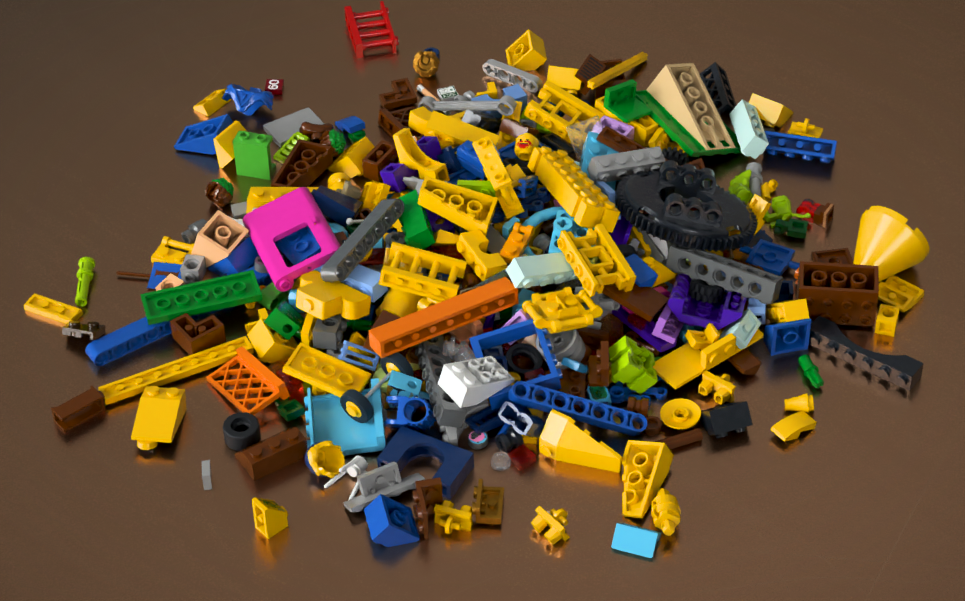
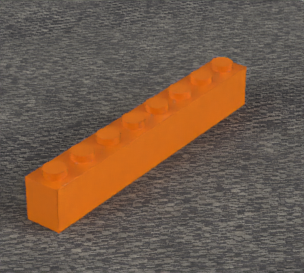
(443, 317)

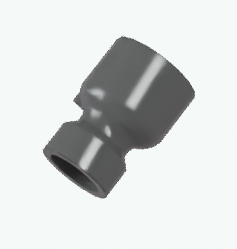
(189, 236)

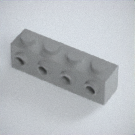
(618, 165)

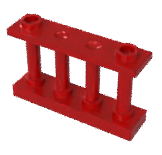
(357, 36)

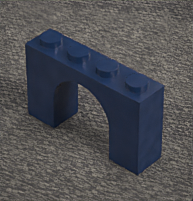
(410, 444)

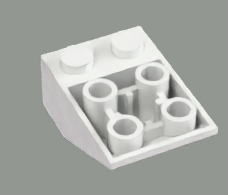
(473, 380)

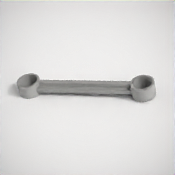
(473, 105)

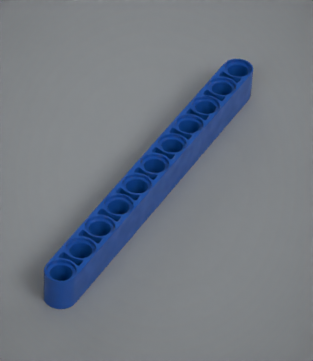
(140, 333)

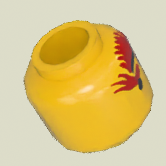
(524, 146)

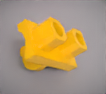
(805, 129)
(719, 386)
(452, 518)
(554, 522)

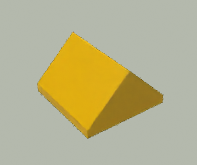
(224, 143)

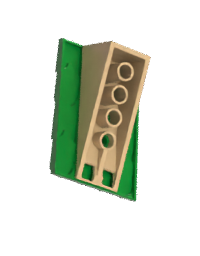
(687, 112)

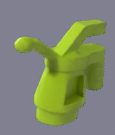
(782, 207)

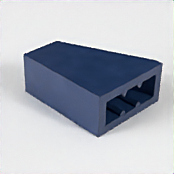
(336, 205)

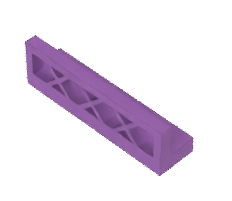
(667, 326)

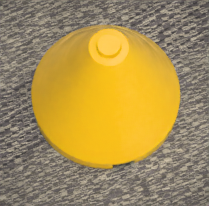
(888, 242)

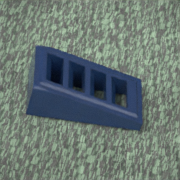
(485, 414)

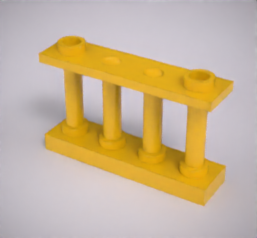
(498, 177)
(419, 284)

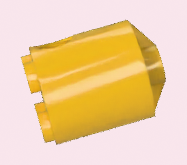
(399, 302)

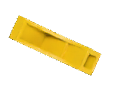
(416, 159)

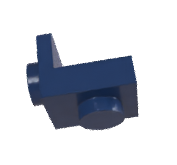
(449, 157)

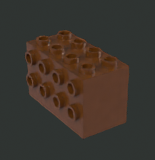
(839, 292)

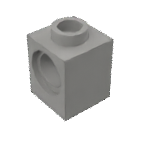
(193, 268)

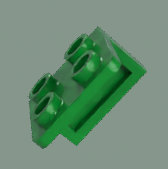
(622, 102)

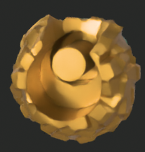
(426, 63)

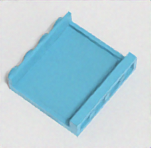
(331, 423)

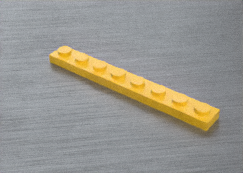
(173, 370)

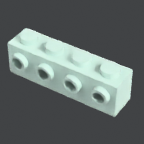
(748, 129)
(540, 270)

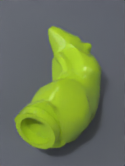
(740, 186)

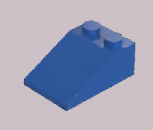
(200, 135)

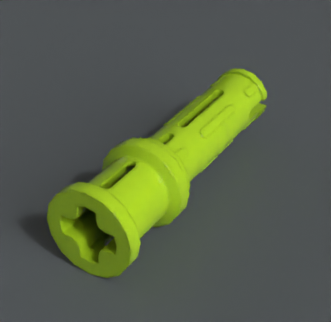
(84, 275)

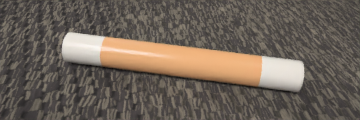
(425, 92)

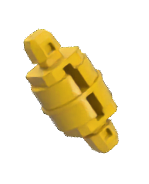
(665, 511)

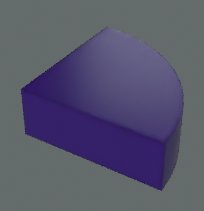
(489, 322)

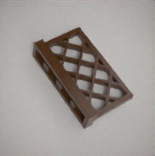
(392, 125)

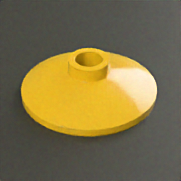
(680, 413)

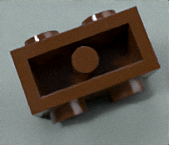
(378, 159)

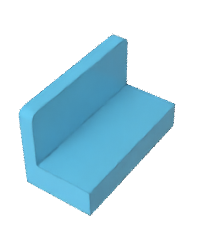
(635, 539)

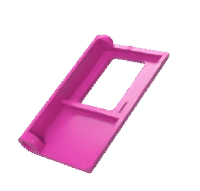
(281, 219)

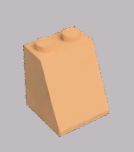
(218, 238)

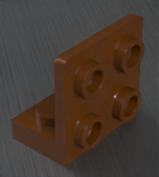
(426, 496)

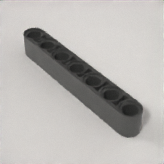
(362, 240)

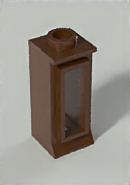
(78, 409)

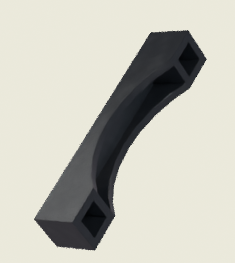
(894, 368)

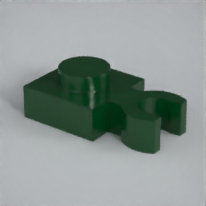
(289, 408)

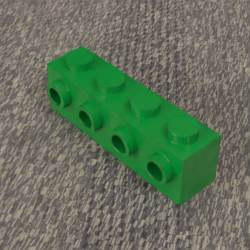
(415, 222)

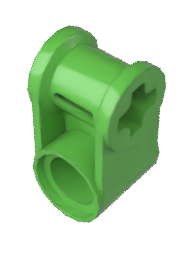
(271, 296)

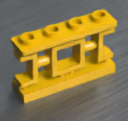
(564, 102)
(606, 251)

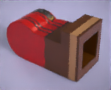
(820, 214)

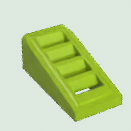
(288, 146)

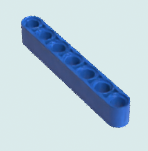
(587, 406)

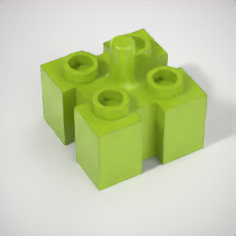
(632, 365)

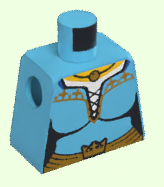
(404, 385)

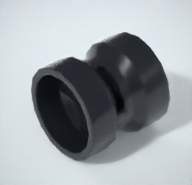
(510, 440)

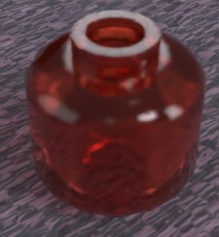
(292, 383)

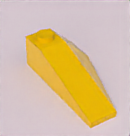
(570, 444)
(644, 472)

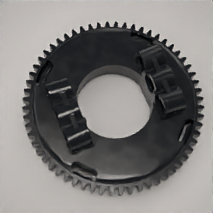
(698, 229)

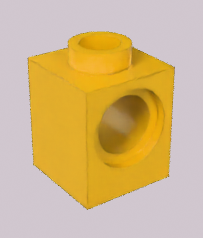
(887, 320)

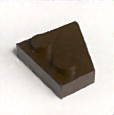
(79, 330)

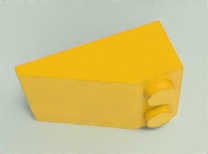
(159, 414)

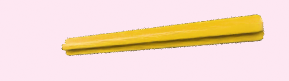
(617, 70)

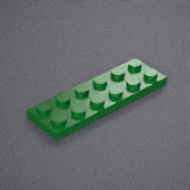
(201, 297)

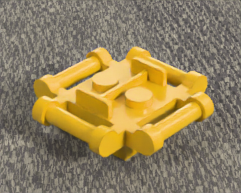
(561, 310)

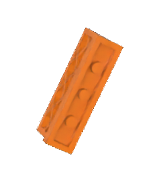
(259, 374)

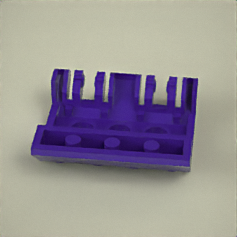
(699, 313)

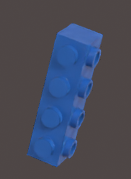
(801, 146)

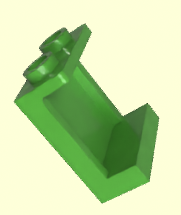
(253, 155)

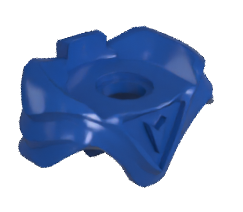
(248, 100)

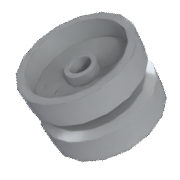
(564, 344)

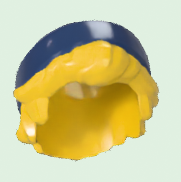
(324, 459)

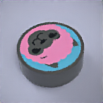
(477, 441)

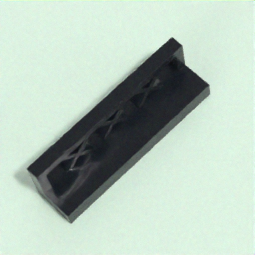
(721, 87)

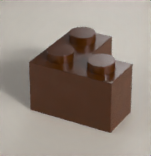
(197, 336)

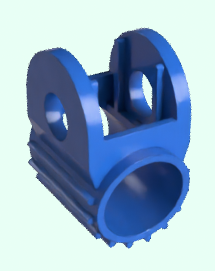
(405, 413)

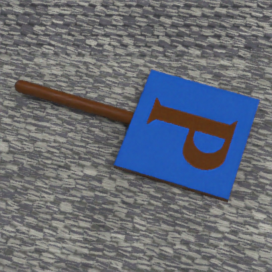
(158, 274)

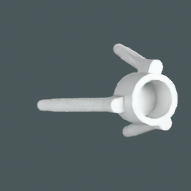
(354, 468)

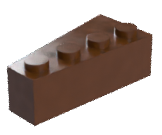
(303, 164)

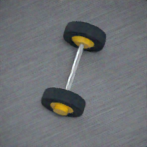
(357, 404)

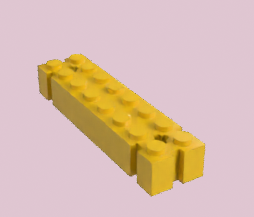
(573, 188)

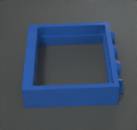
(510, 334)

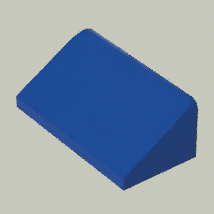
(644, 274)

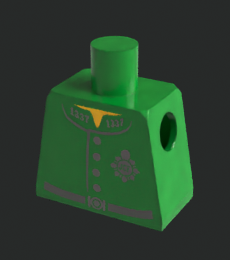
(285, 320)

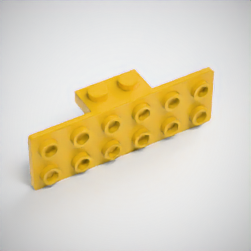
(688, 363)

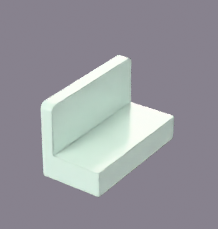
(742, 328)

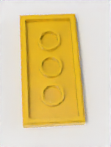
(325, 371)

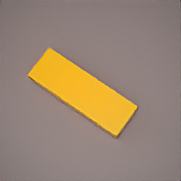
(52, 309)

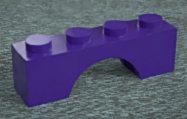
(395, 172)

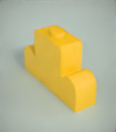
(330, 298)

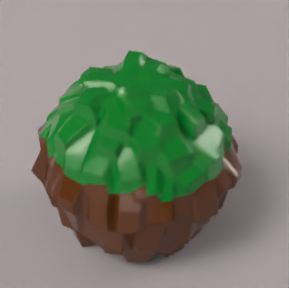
(335, 140)
(220, 192)

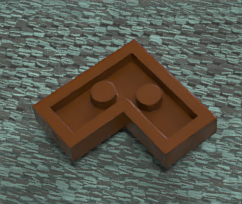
(401, 95)

